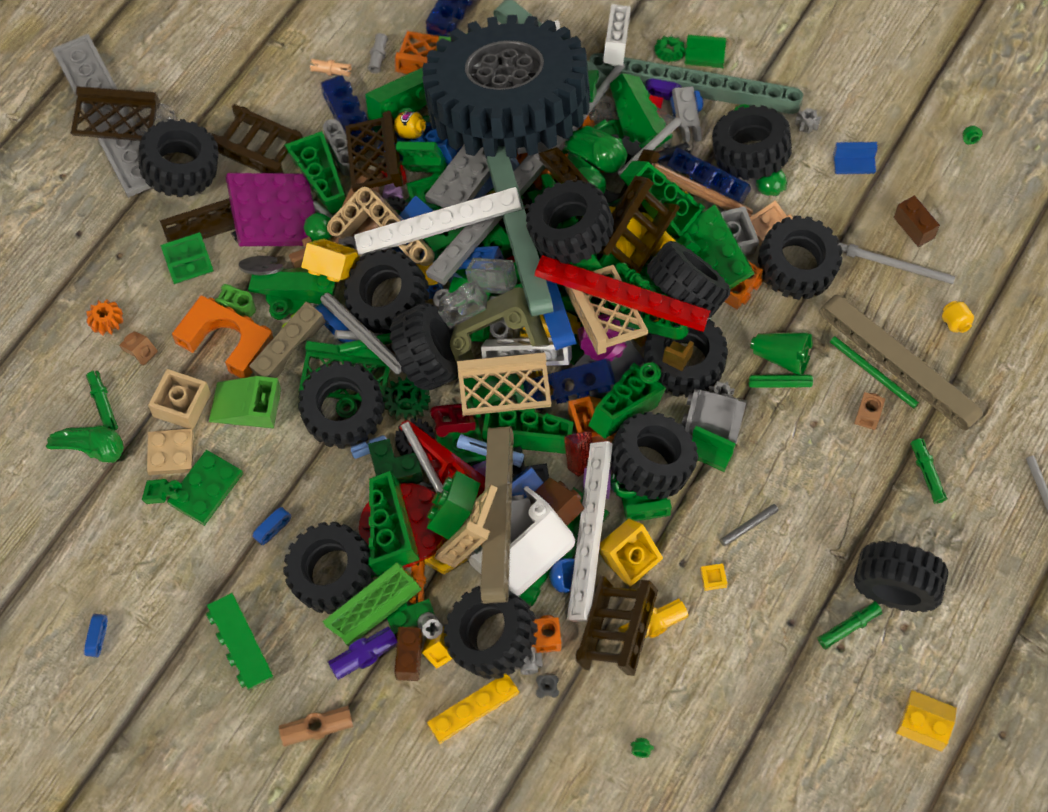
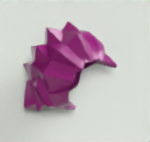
(611, 352)

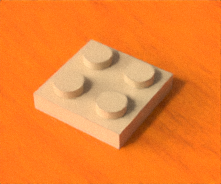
(170, 452)

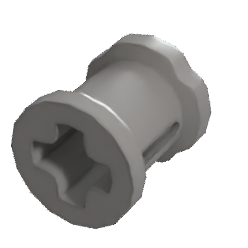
(435, 629)

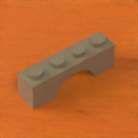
(299, 328)

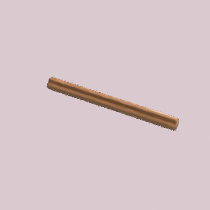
(701, 191)

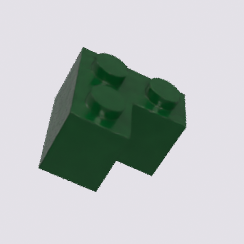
(404, 468)

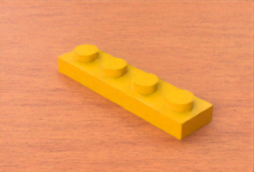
(472, 708)

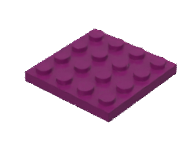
(269, 208)

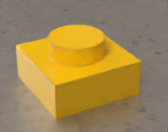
(713, 577)

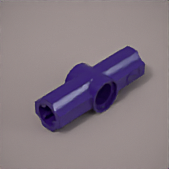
(363, 653)

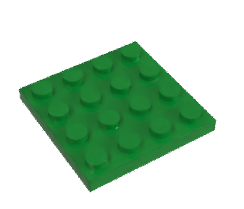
(719, 247)

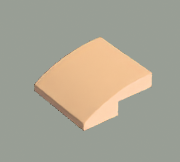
(766, 218)

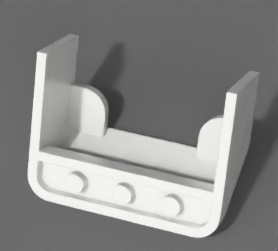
(536, 547)

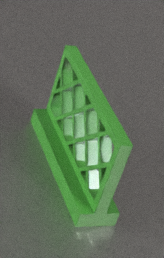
(373, 606)

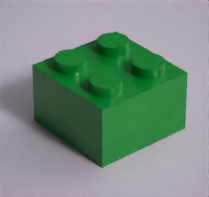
(452, 505)

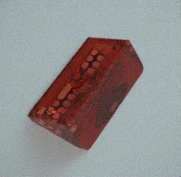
(577, 451)

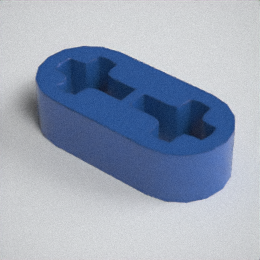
(271, 526)
(95, 635)

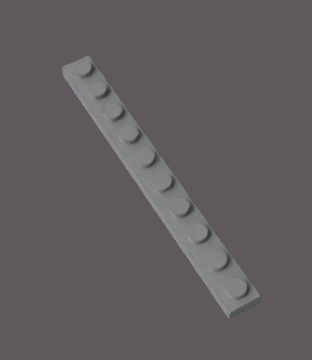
(474, 234)

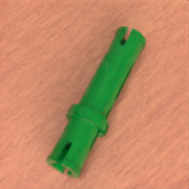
(99, 394)
(925, 462)
(858, 620)

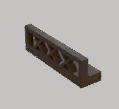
(205, 223)

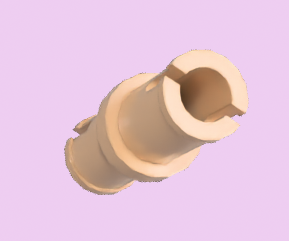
(330, 67)

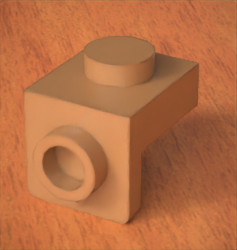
(139, 347)

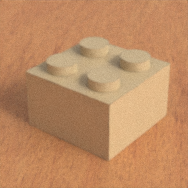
(179, 399)

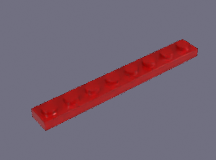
(622, 293)

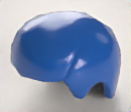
(562, 574)

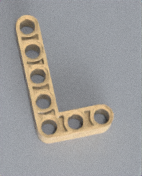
(372, 209)

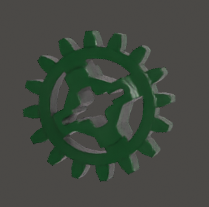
(406, 403)

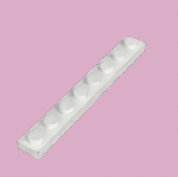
(438, 221)
(590, 531)

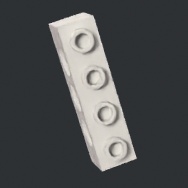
(616, 35)
(510, 347)

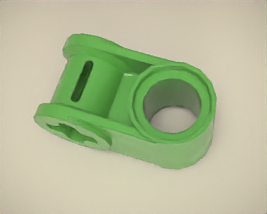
(235, 299)

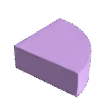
(391, 191)

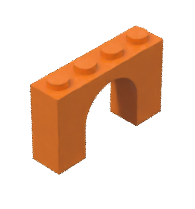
(207, 316)

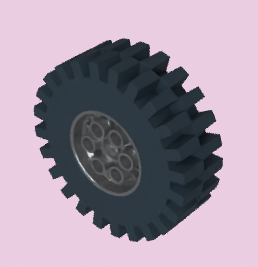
(507, 86)

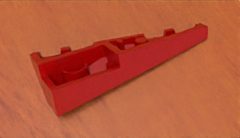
(444, 461)

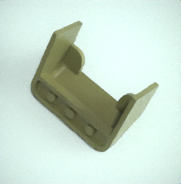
(509, 306)

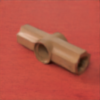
(300, 729)

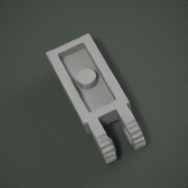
(687, 112)

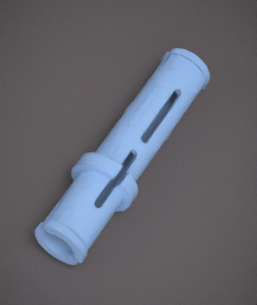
(480, 447)

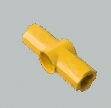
(663, 618)

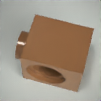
(869, 418)

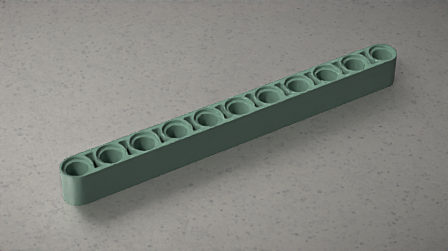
(712, 85)
(522, 246)

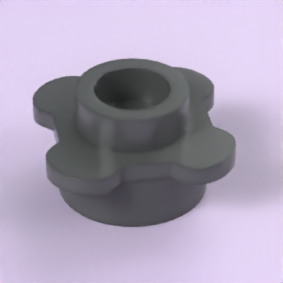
(545, 680)

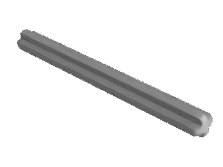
(361, 332)

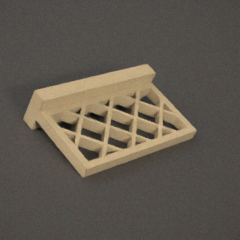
(595, 326)
(499, 366)
(470, 534)

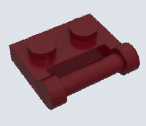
(457, 422)

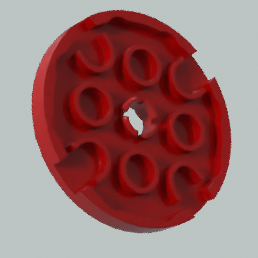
(418, 504)

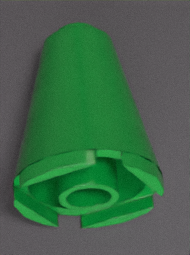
(784, 349)

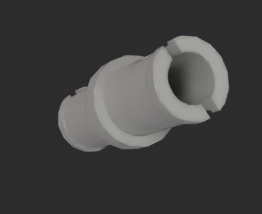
(377, 53)

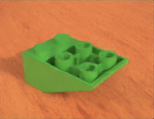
(246, 402)

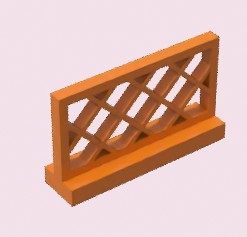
(408, 63)

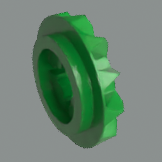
(665, 53)

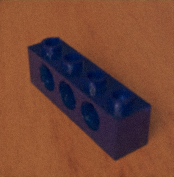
(446, 16)
(344, 105)
(709, 175)
(601, 369)

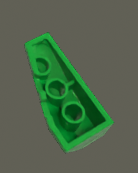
(293, 285)

